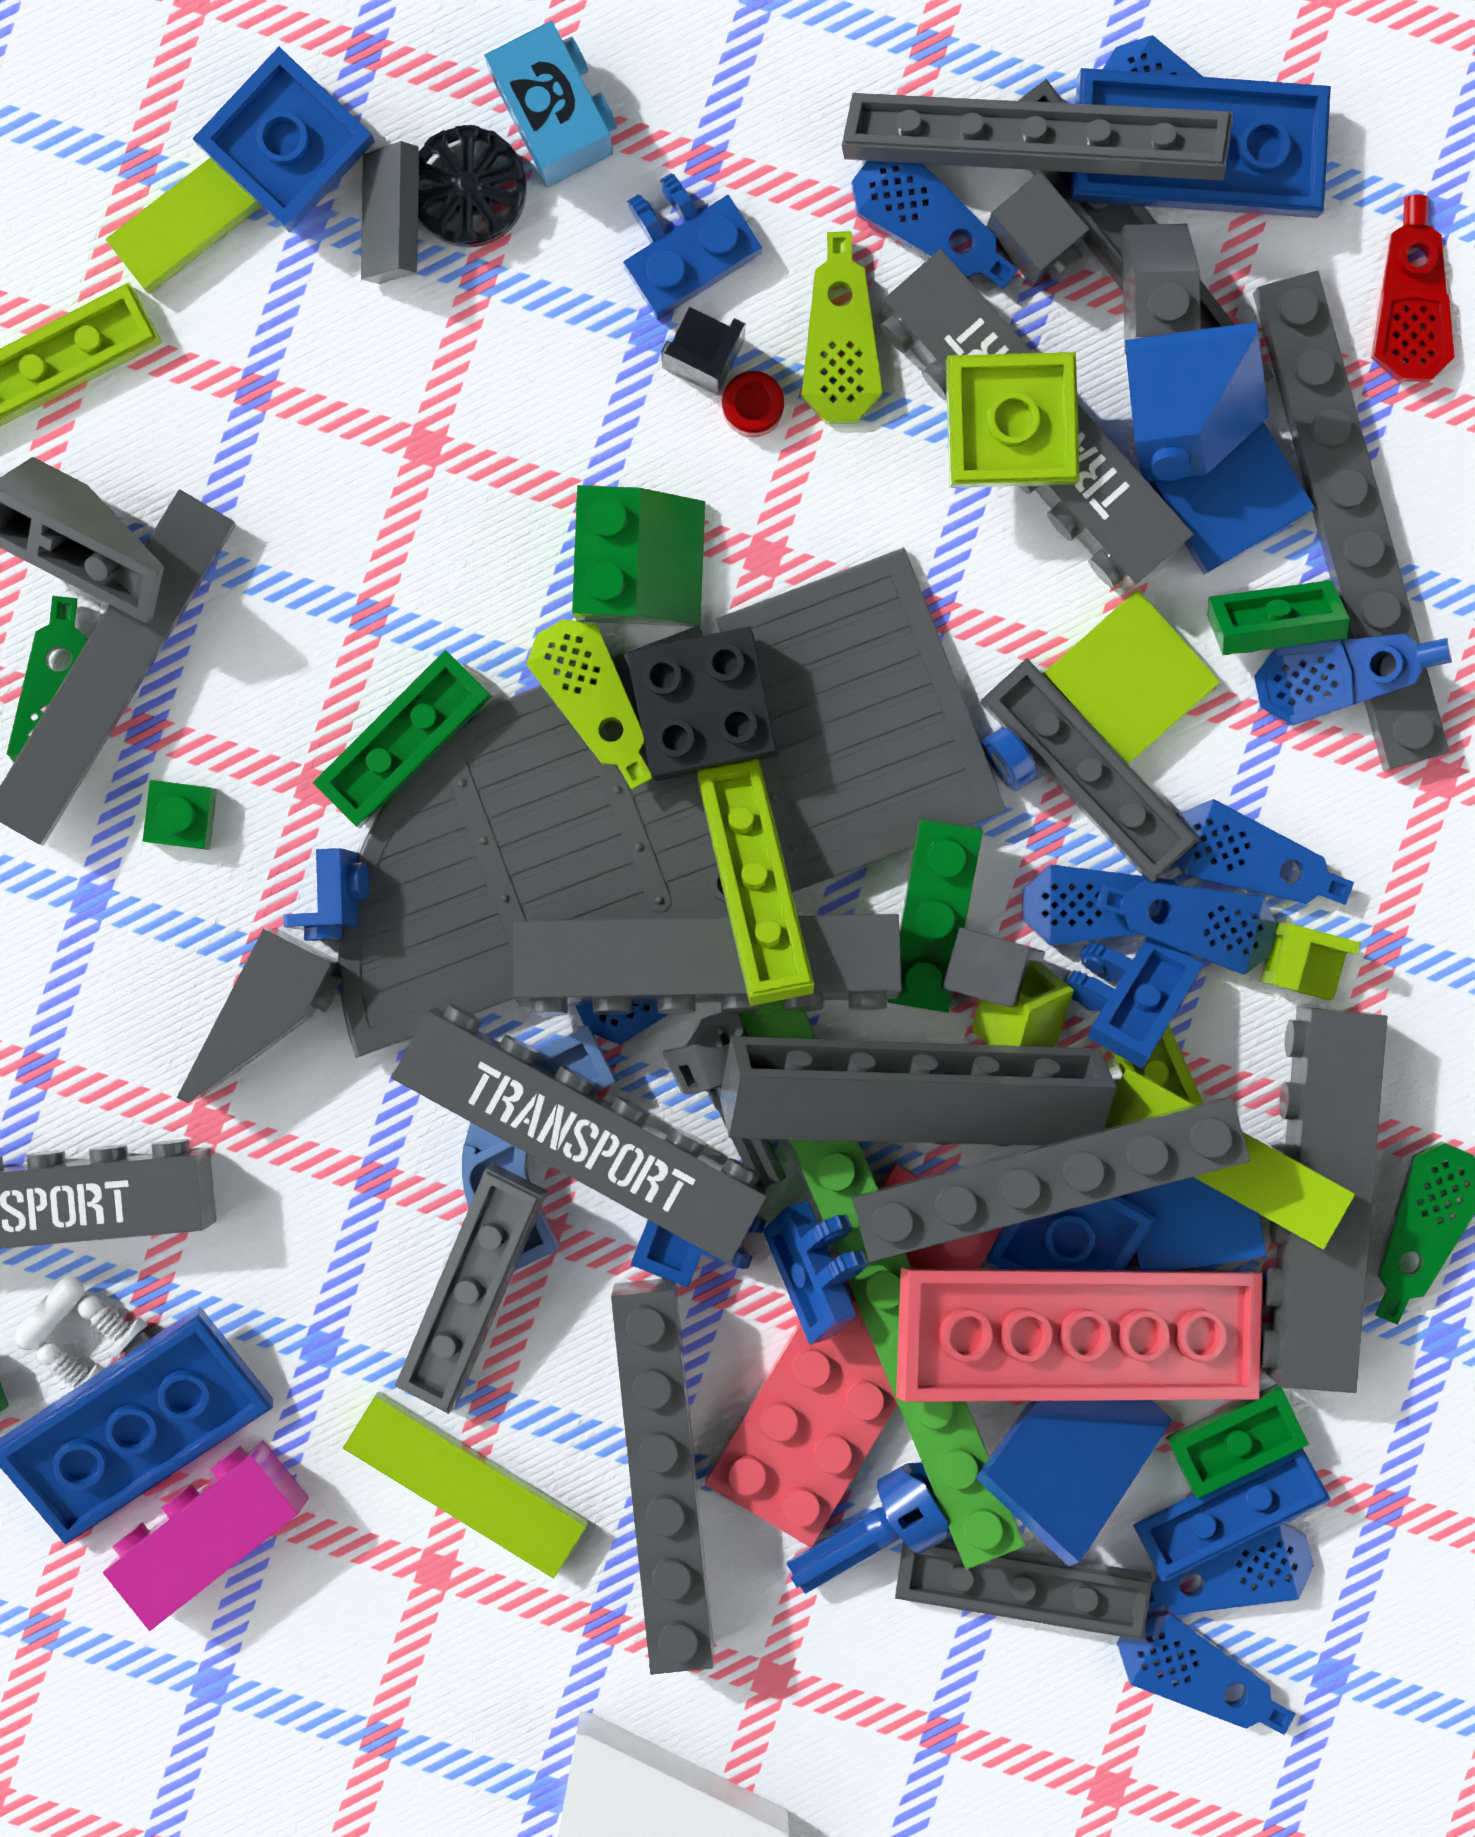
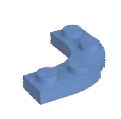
(576, 1051)

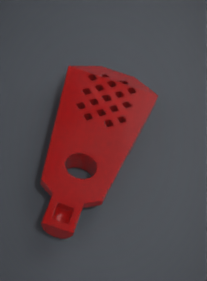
(1414, 288)

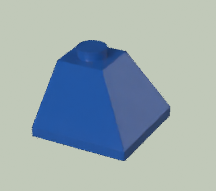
(1194, 397)

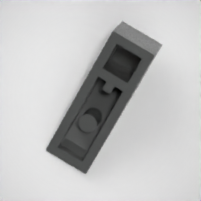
(76, 538)
(270, 999)

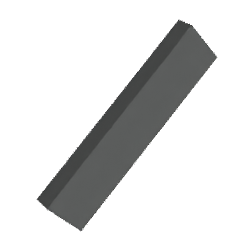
(1089, 771)
(471, 1288)
(1029, 1589)

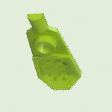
(839, 327)
(595, 703)

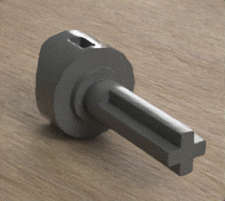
(701, 1068)

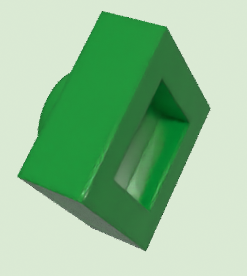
(179, 814)

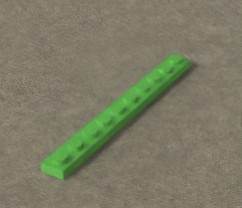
(940, 1430)

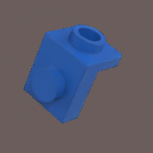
(339, 888)

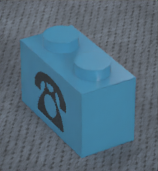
(550, 104)

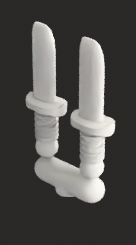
(54, 1309)

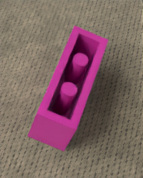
(204, 1533)

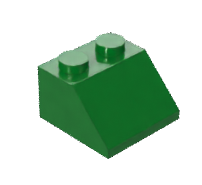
(637, 557)

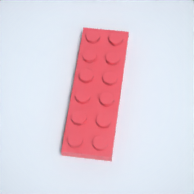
(1078, 1335)
(820, 1412)

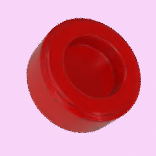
(753, 404)

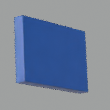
(1071, 1466)

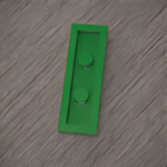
(402, 739)
(935, 909)

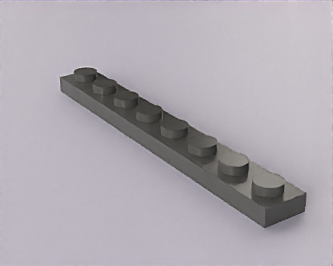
(1346, 505)

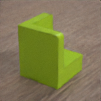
(1307, 960)
(1034, 1020)

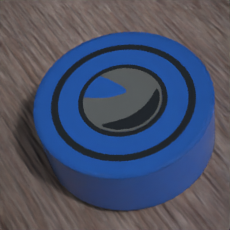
(1010, 758)

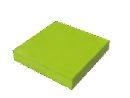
(1012, 420)
(1131, 677)

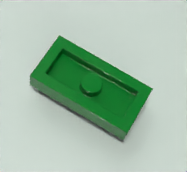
(1277, 617)
(1236, 1441)

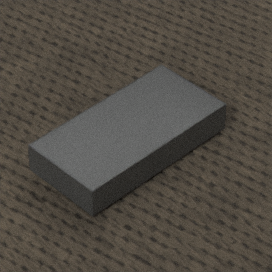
(390, 212)

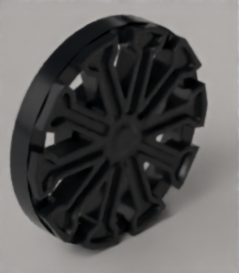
(470, 186)

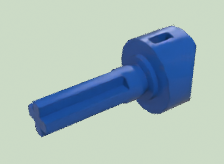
(906, 1513)

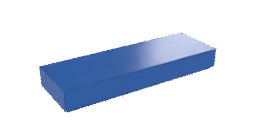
(1230, 1516)

